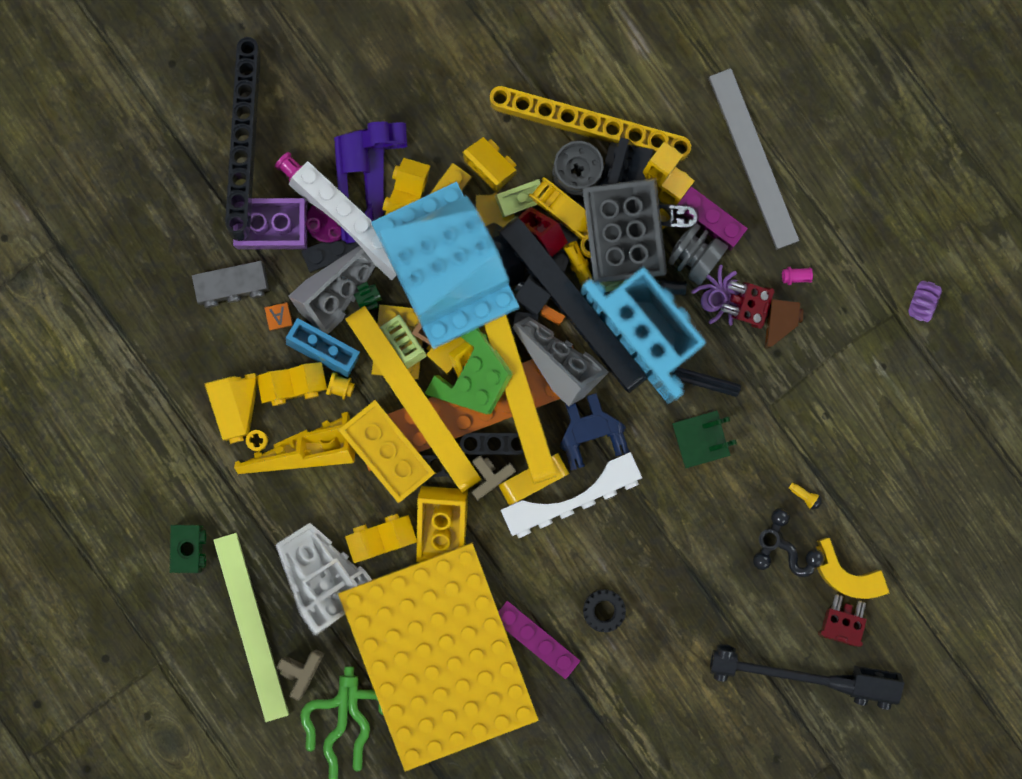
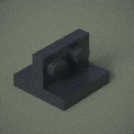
(625, 162)

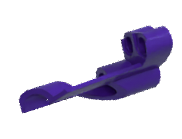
(364, 153)

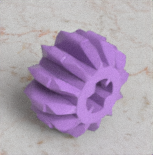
(925, 301)

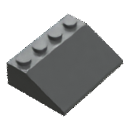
(624, 229)

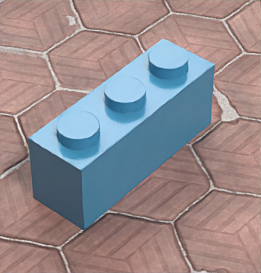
(322, 347)

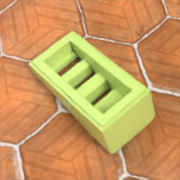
(415, 356)

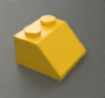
(490, 164)

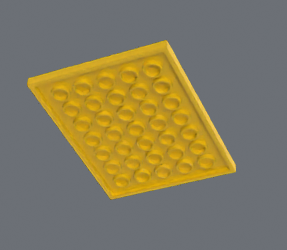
(438, 656)

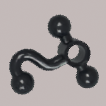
(762, 560)

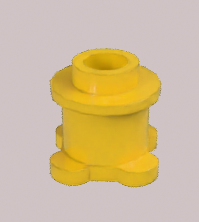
(340, 386)

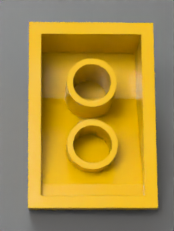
(440, 521)

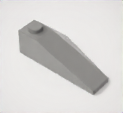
(330, 291)
(564, 368)

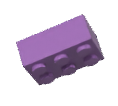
(275, 224)

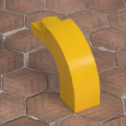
(861, 586)

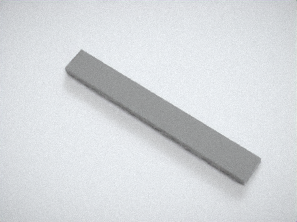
(753, 159)

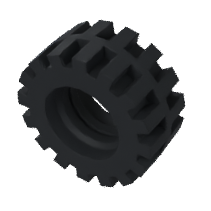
(619, 610)

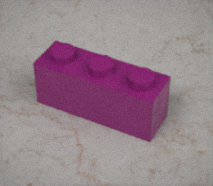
(713, 218)

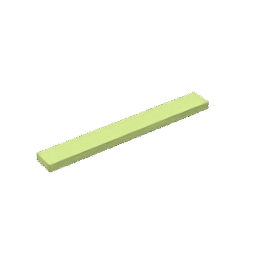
(251, 627)

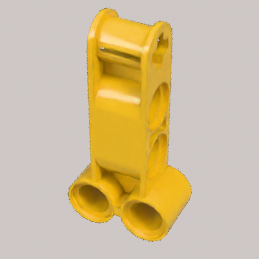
(563, 210)

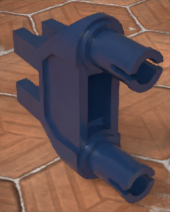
(590, 428)

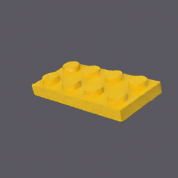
(386, 451)

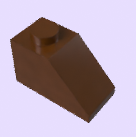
(781, 320)

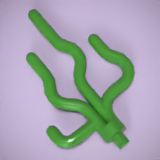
(345, 699)

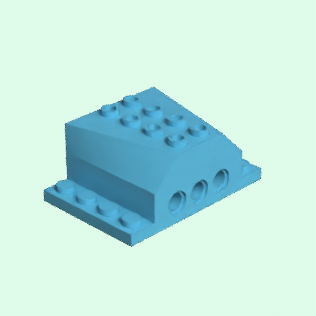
(446, 264)
(647, 327)

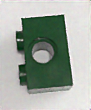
(178, 538)

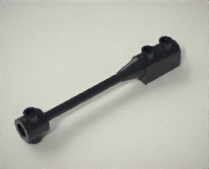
(862, 685)

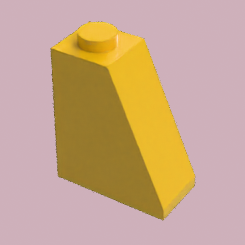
(233, 405)

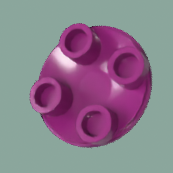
(322, 226)

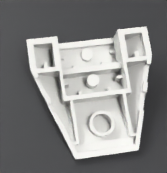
(318, 575)

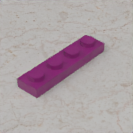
(537, 640)

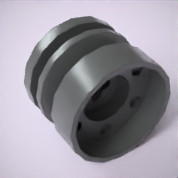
(577, 156)
(697, 254)

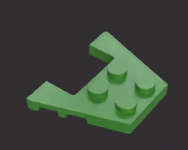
(480, 380)

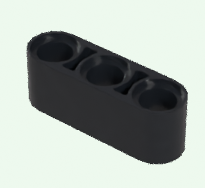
(482, 440)

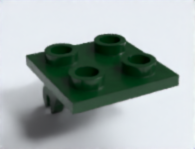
(702, 439)

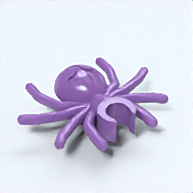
(718, 295)

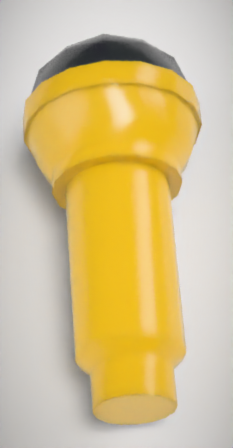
(812, 500)

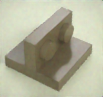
(486, 469)
(294, 669)

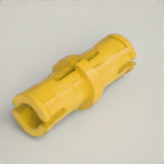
(578, 263)

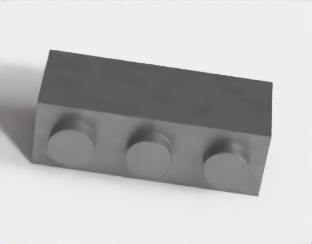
(230, 284)

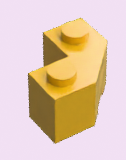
(671, 181)
(409, 184)
(292, 383)
(381, 538)

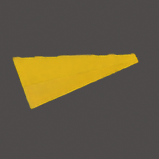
(306, 449)

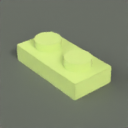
(517, 198)

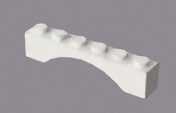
(326, 197)
(617, 473)

